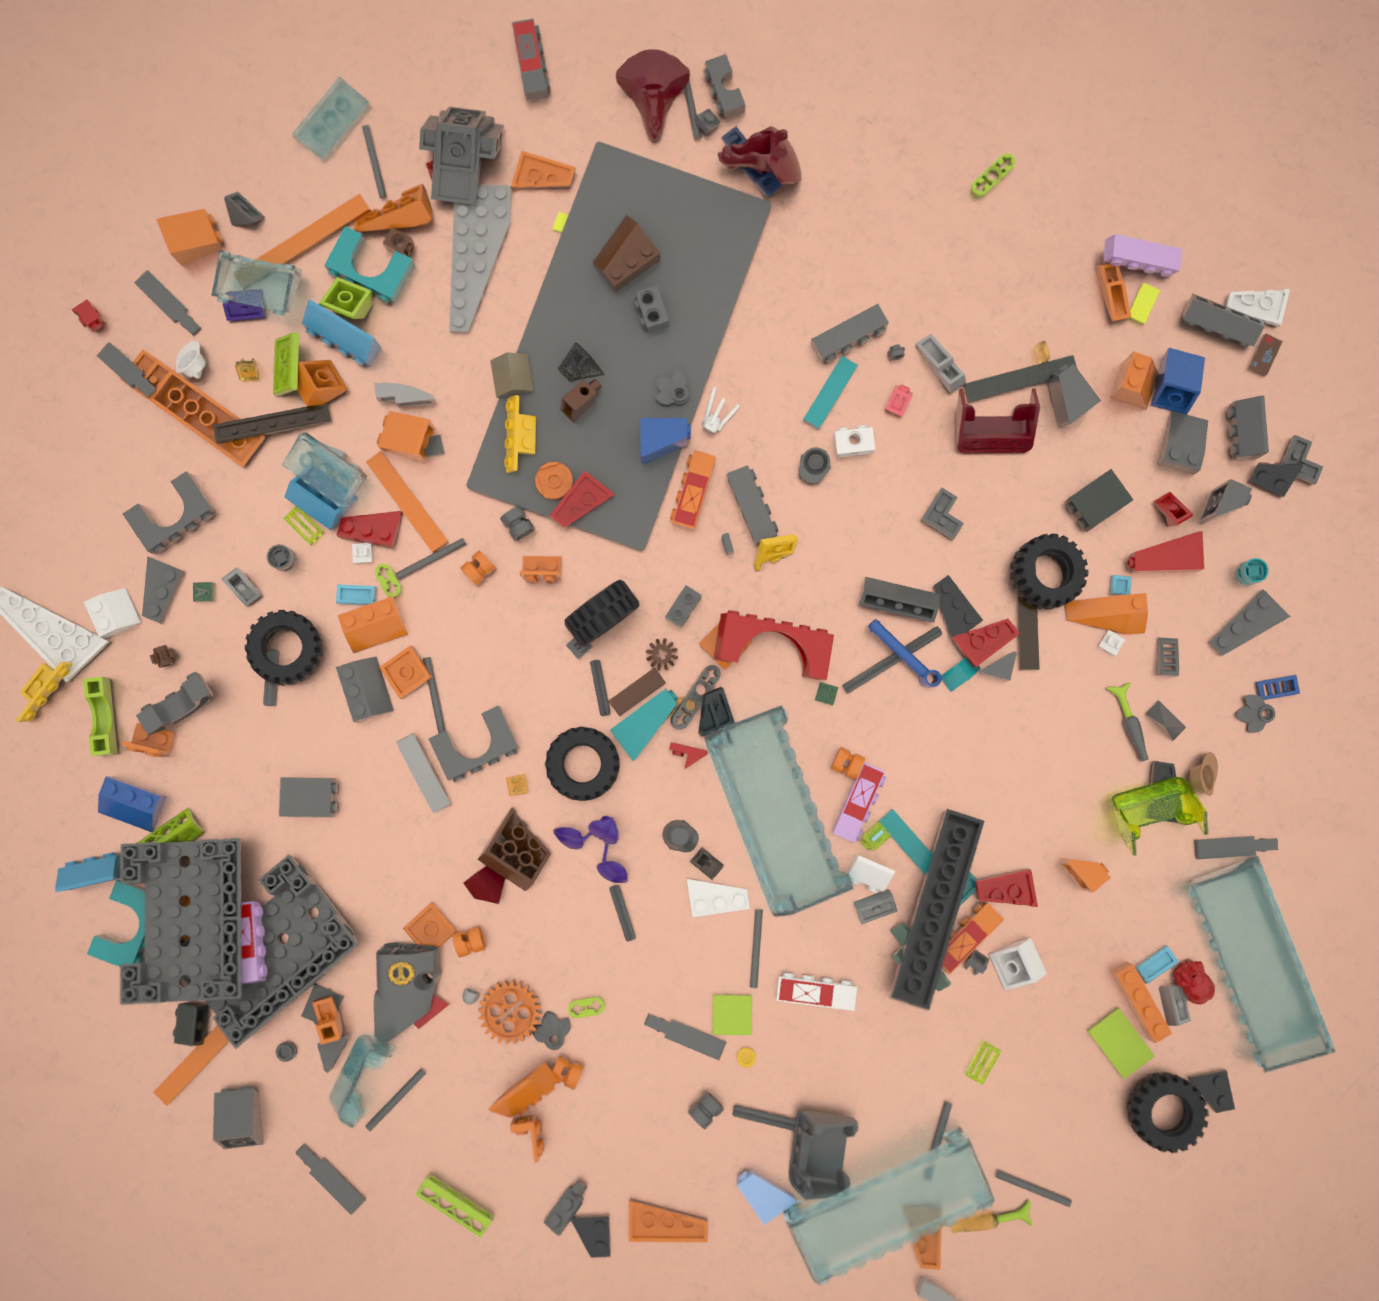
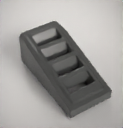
(1175, 657)

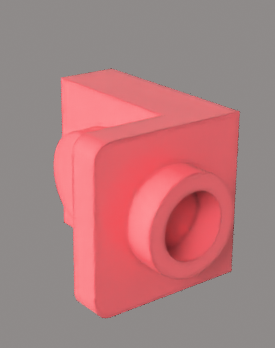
(899, 399)

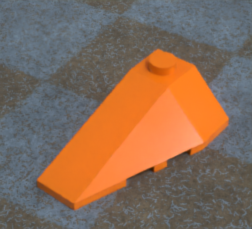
(405, 212)
(1115, 613)

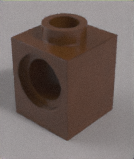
(394, 237)

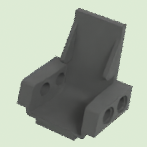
(458, 142)

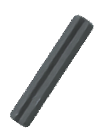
(600, 687)
(270, 688)
(622, 913)

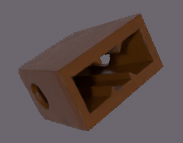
(580, 399)

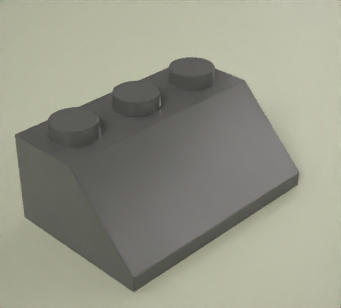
(1248, 428)
(1225, 500)
(364, 689)

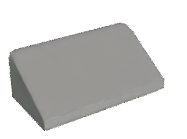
(875, 906)
(1174, 1005)

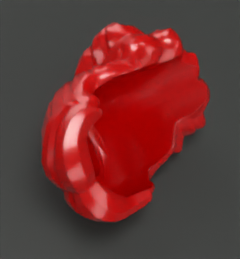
(1194, 982)

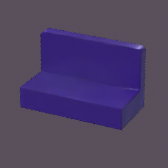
(241, 311)

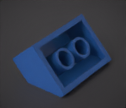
(130, 803)

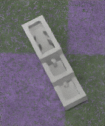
(423, 772)

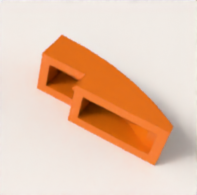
(1114, 291)

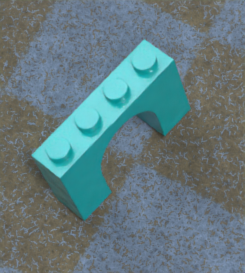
(385, 285)
(123, 952)

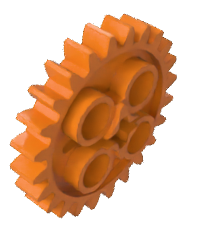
(498, 998)

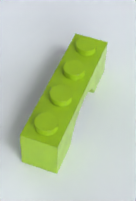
(103, 734)

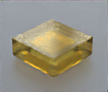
(1042, 351)

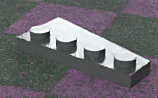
(1253, 619)

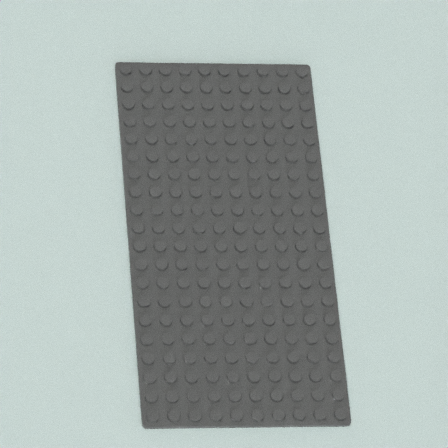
(705, 252)

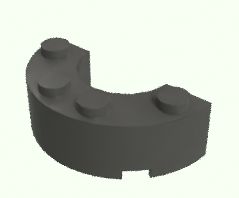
(177, 706)

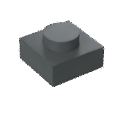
(707, 121)

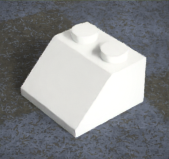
(112, 613)
(870, 873)
(1018, 964)

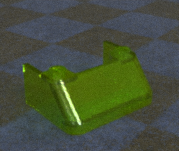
(1155, 804)

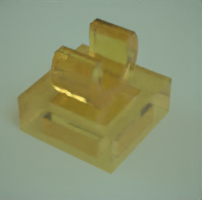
(247, 369)
(517, 785)

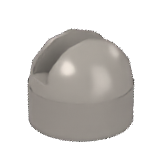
(469, 996)

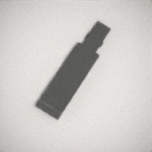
(166, 301)
(125, 369)
(1233, 847)
(687, 1036)
(331, 1180)

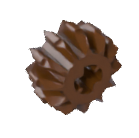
(658, 660)

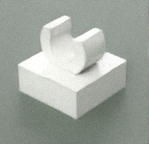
(362, 553)
(1111, 643)

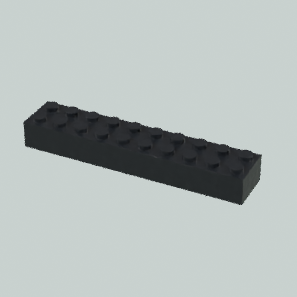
(936, 910)

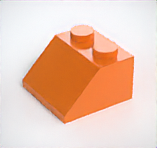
(319, 382)
(1087, 873)

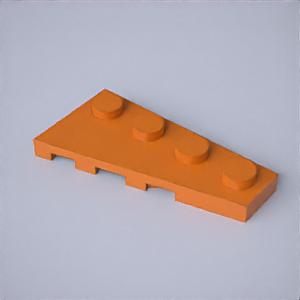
(663, 1225)

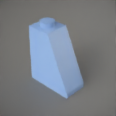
(764, 1195)

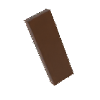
(637, 691)

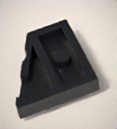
(1276, 476)
(714, 712)
(1215, 1089)
(594, 1234)

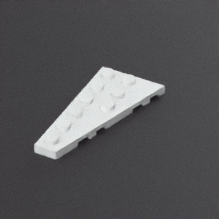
(50, 634)

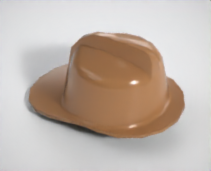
(1204, 775)

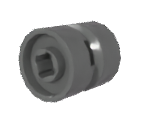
(516, 522)
(282, 558)
(703, 1112)

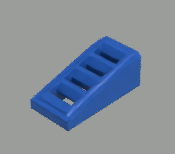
(1294, 684)

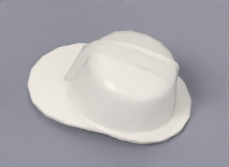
(190, 360)

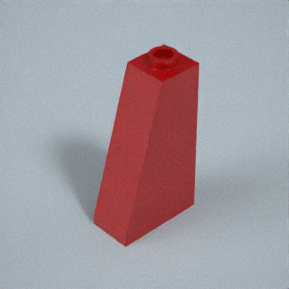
(1176, 555)

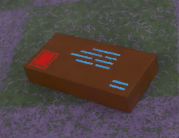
(1265, 354)

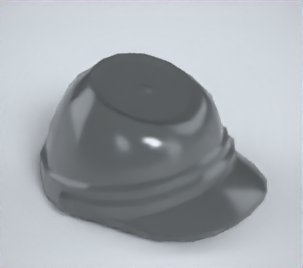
(814, 465)
(680, 836)

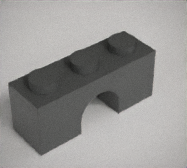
(729, 101)

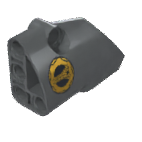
(403, 986)

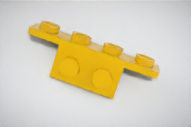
(520, 434)
(40, 686)

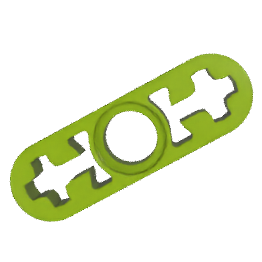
(996, 168)

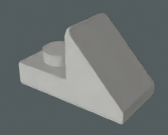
(241, 586)

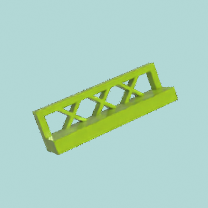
(178, 832)
(457, 1201)

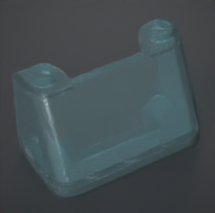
(255, 282)
(365, 1053)

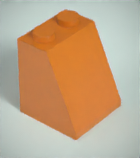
(190, 235)
(1135, 380)
(405, 435)

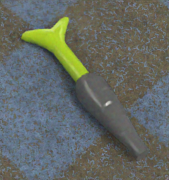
(1131, 722)

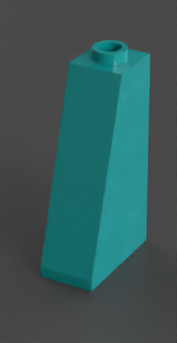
(642, 725)

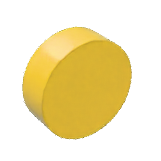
(746, 1057)

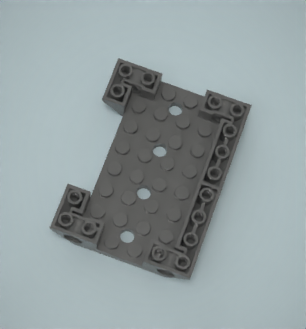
(209, 920)
(292, 967)

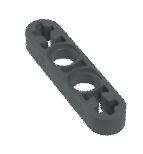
(694, 696)

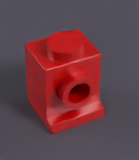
(89, 315)

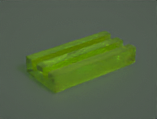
(315, 536)
(978, 1055)

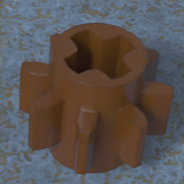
(162, 656)

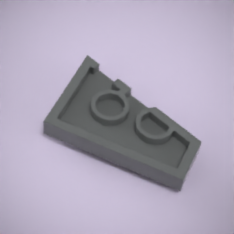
(159, 589)

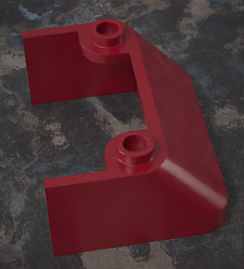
(996, 433)

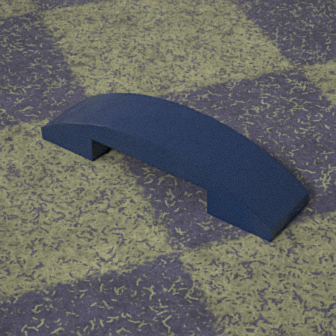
(766, 184)

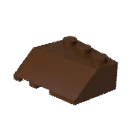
(626, 255)
(515, 852)

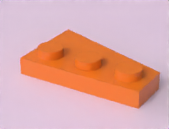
(541, 172)
(929, 1251)

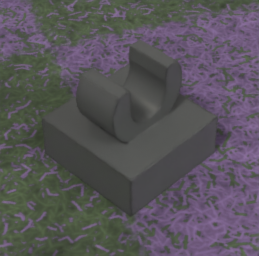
(577, 650)
(977, 961)

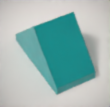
(959, 674)

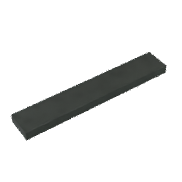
(1014, 379)

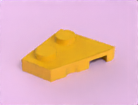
(774, 549)

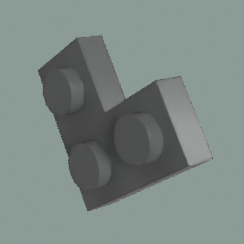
(1297, 453)
(938, 516)

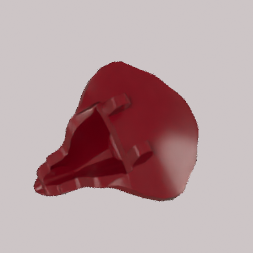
(653, 83)
(766, 152)

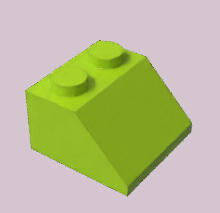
(347, 299)

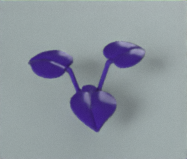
(605, 830)

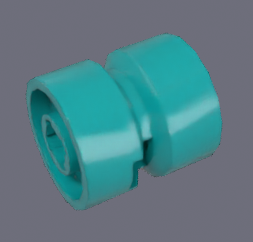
(1252, 571)

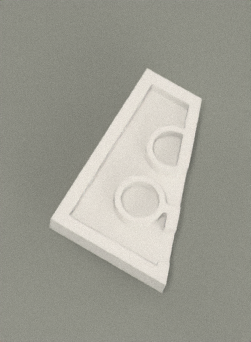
(1264, 305)
(714, 898)

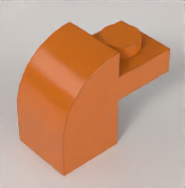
(329, 1020)

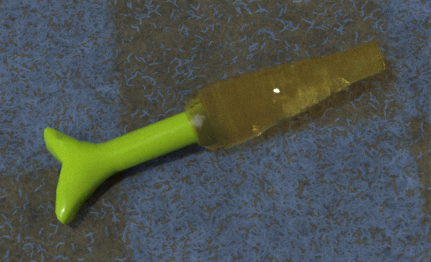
(991, 1221)

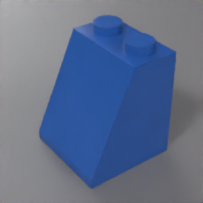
(1178, 381)
(662, 436)

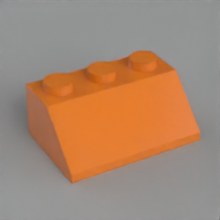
(373, 624)
(525, 1092)

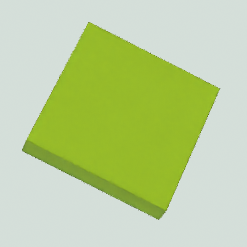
(732, 1015)

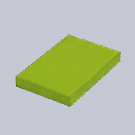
(286, 364)
(1121, 1043)

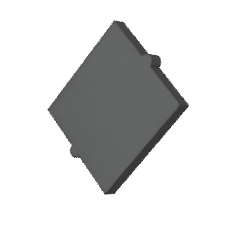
(317, 993)

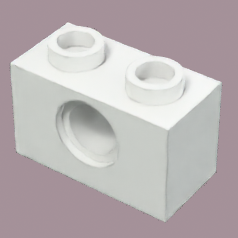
(843, 446)

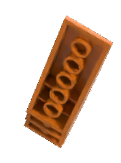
(192, 407)

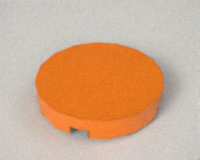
(553, 480)

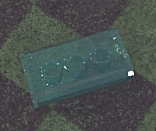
(330, 118)
(324, 470)

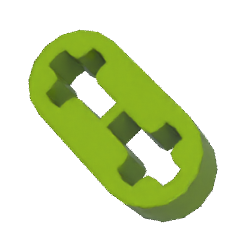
(392, 578)
(587, 1011)

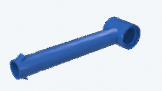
(901, 651)

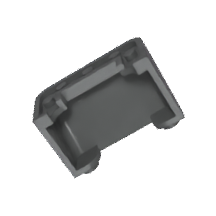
(820, 1153)

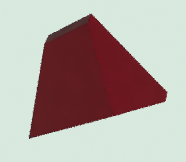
(485, 885)

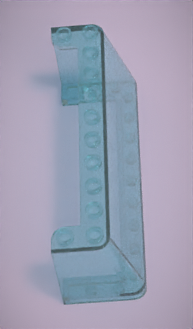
(776, 813)
(1261, 965)
(890, 1209)

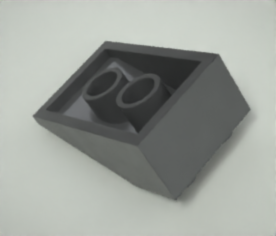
(1184, 443)

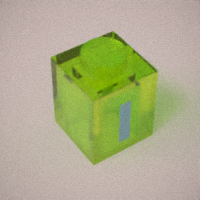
(875, 836)

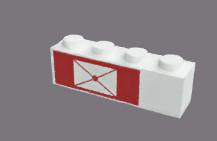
(816, 992)

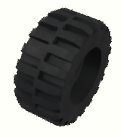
(1068, 558)
(601, 612)
(265, 629)
(582, 737)
(1193, 1115)

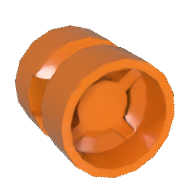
(477, 567)
(854, 766)
(469, 941)
(573, 1075)

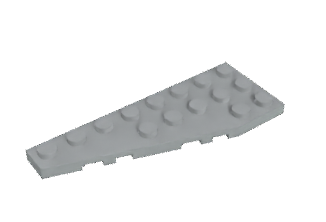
(475, 247)

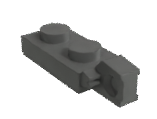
(566, 1208)

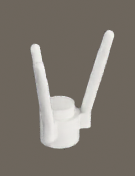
(711, 422)

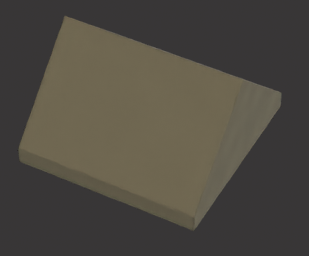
(511, 374)

